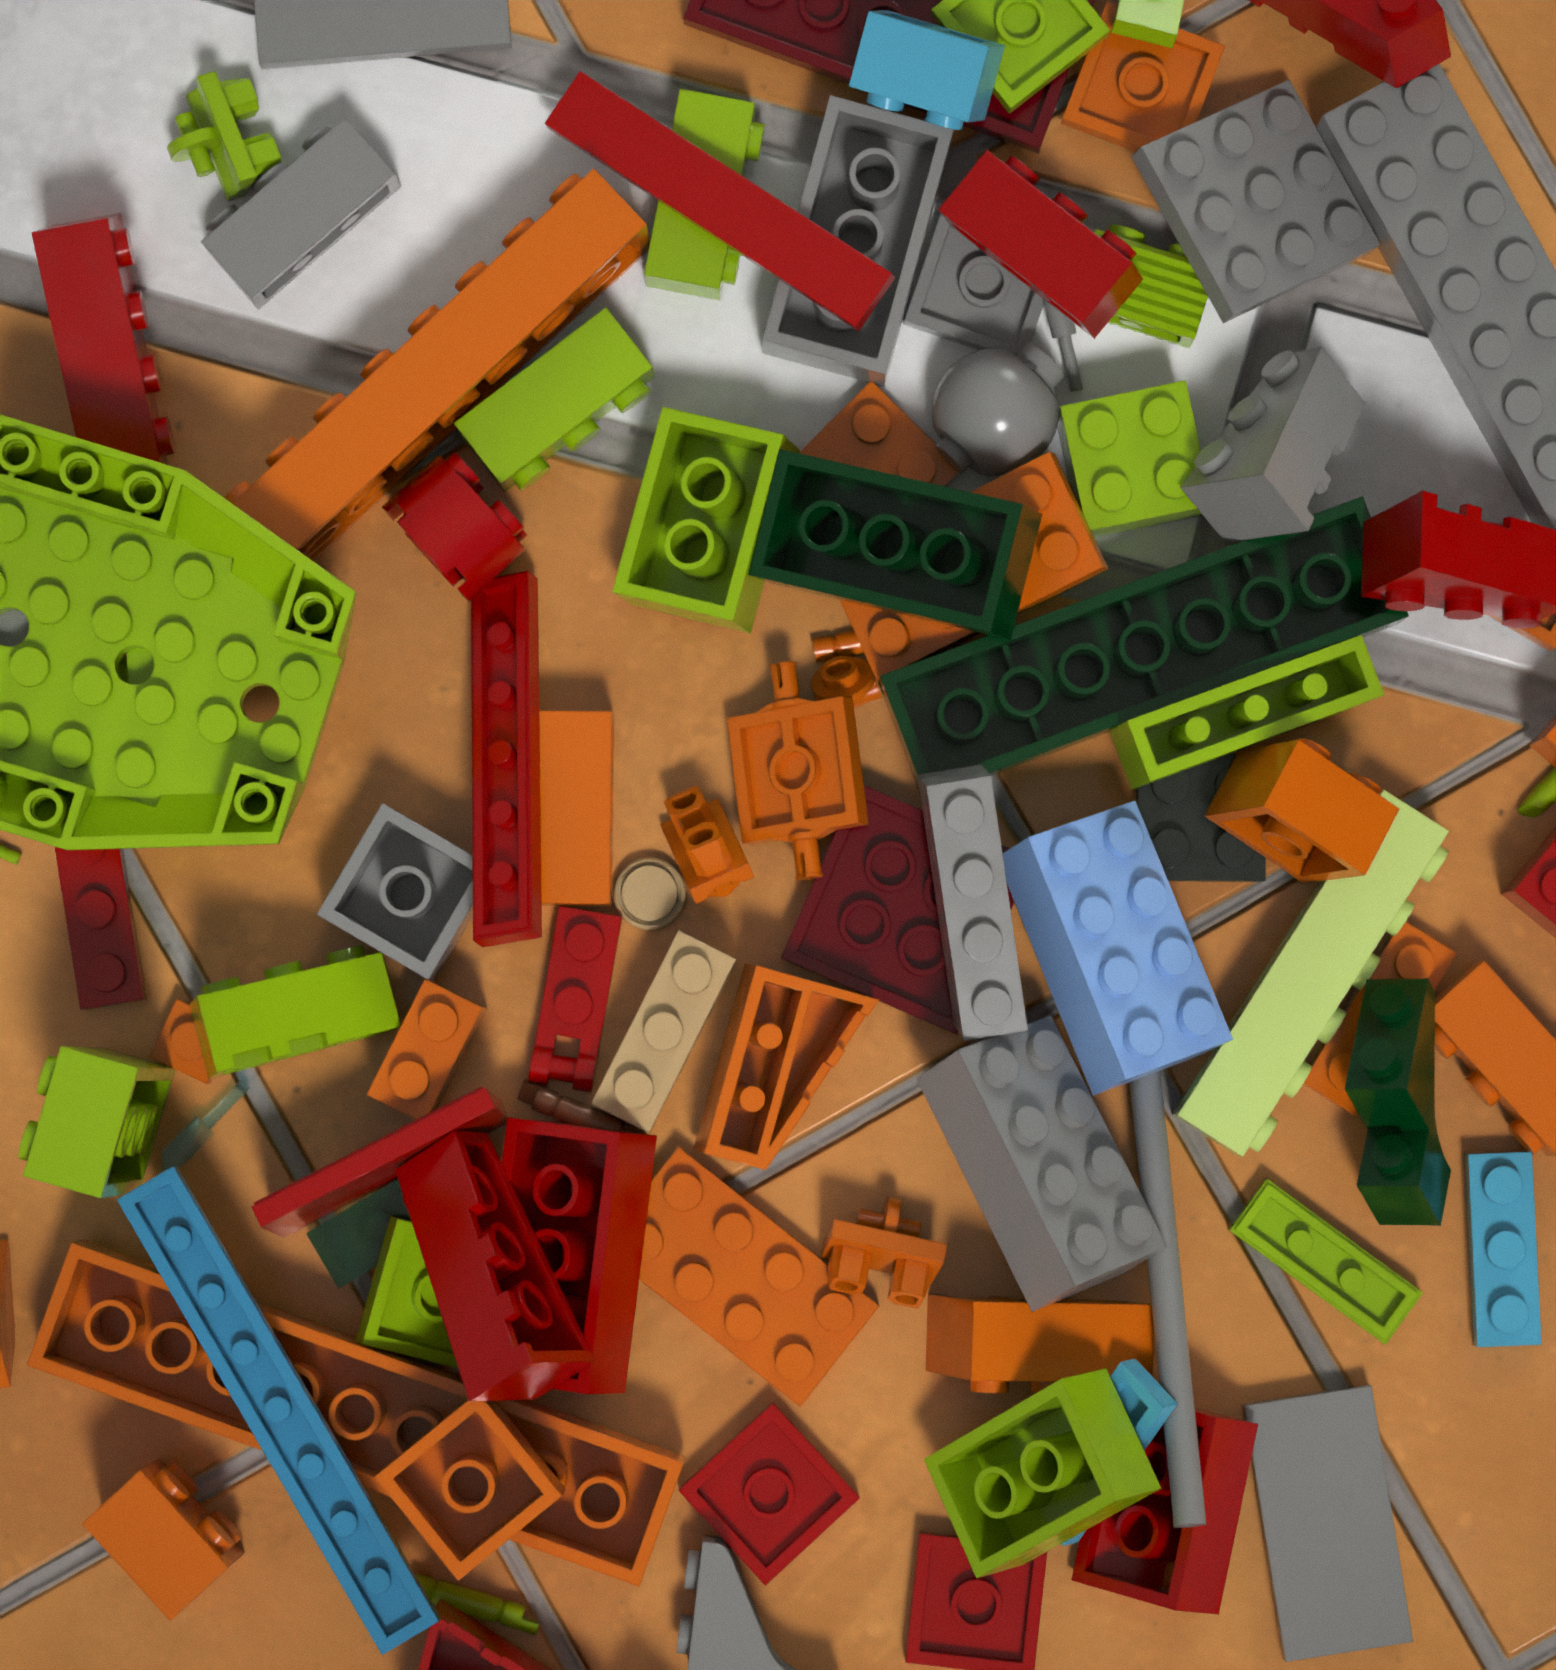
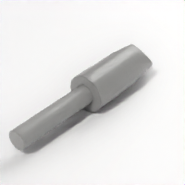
(1063, 328)

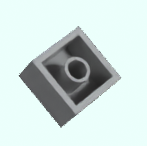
(404, 893)

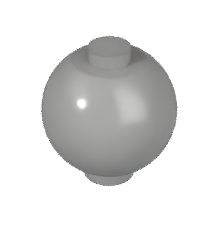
(997, 409)

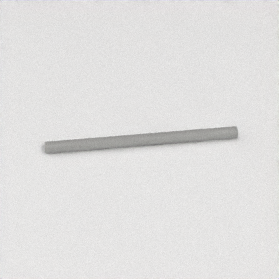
(1168, 1303)

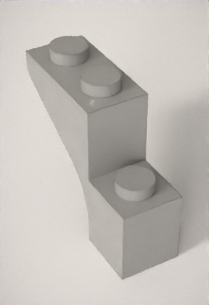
(725, 1622)

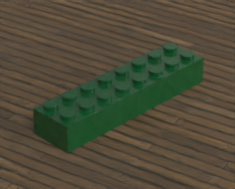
(1137, 648)

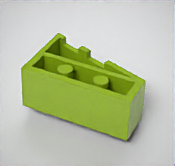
(293, 1011)

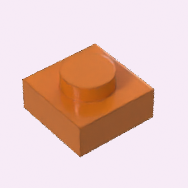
(179, 1044)

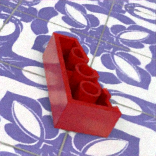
(101, 336)

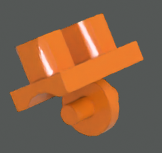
(704, 845)
(885, 1245)

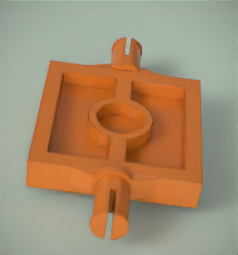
(797, 770)

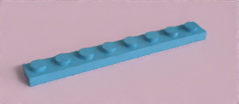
(279, 1409)

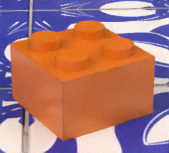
(1303, 811)
(470, 1484)
(165, 1536)

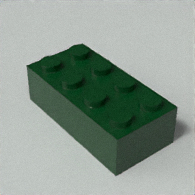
(895, 544)

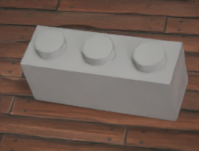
(300, 211)

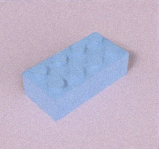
(1114, 947)

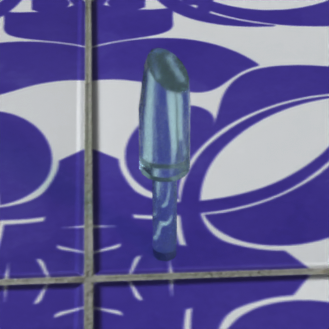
(199, 1131)

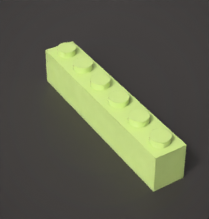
(1304, 985)

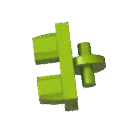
(213, 139)

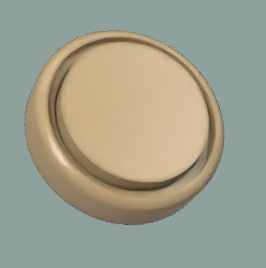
(649, 893)

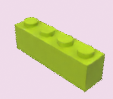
(1246, 712)

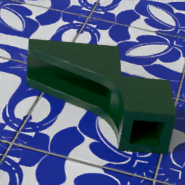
(1394, 1094)

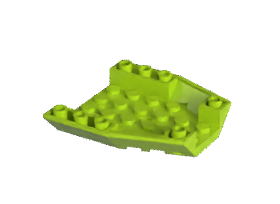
(150, 558)

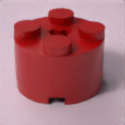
(456, 526)

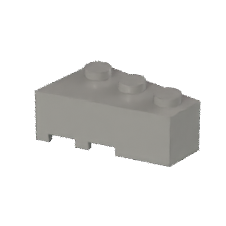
(1276, 449)

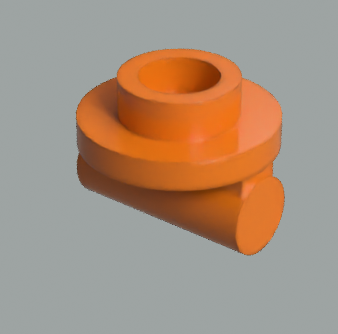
(847, 678)

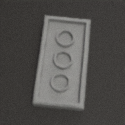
(363, 30)
(1328, 1523)

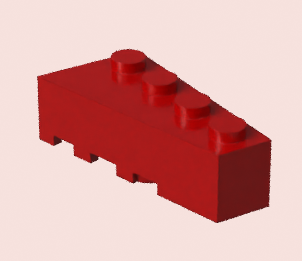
(489, 1273)

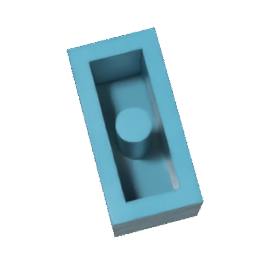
(925, 67)

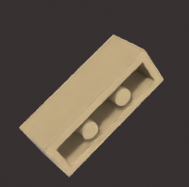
(664, 1031)

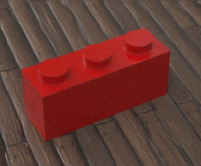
(1043, 241)

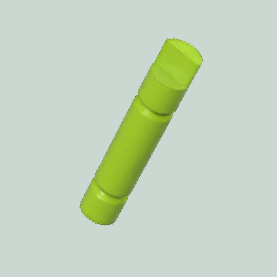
(479, 1604)

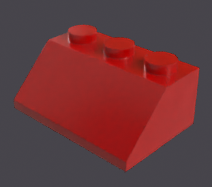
(1168, 1566)

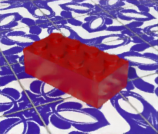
(589, 1212)

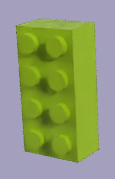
(95, 1120)

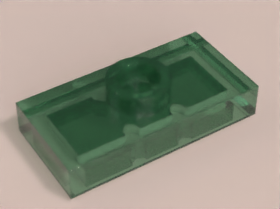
(353, 1239)

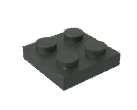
(1187, 840)

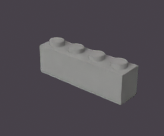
(972, 902)

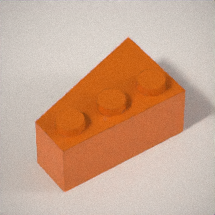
(772, 1061)
(1007, 1342)

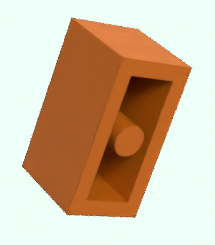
(426, 1050)

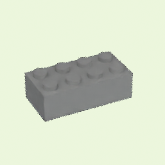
(875, 191)
(1041, 1163)

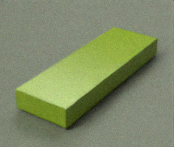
(1325, 1261)

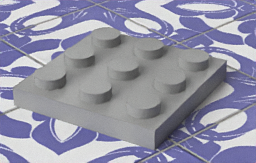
(1255, 200)

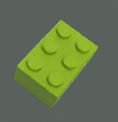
(700, 520)
(1041, 1472)

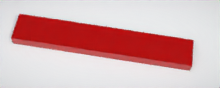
(720, 201)
(506, 761)

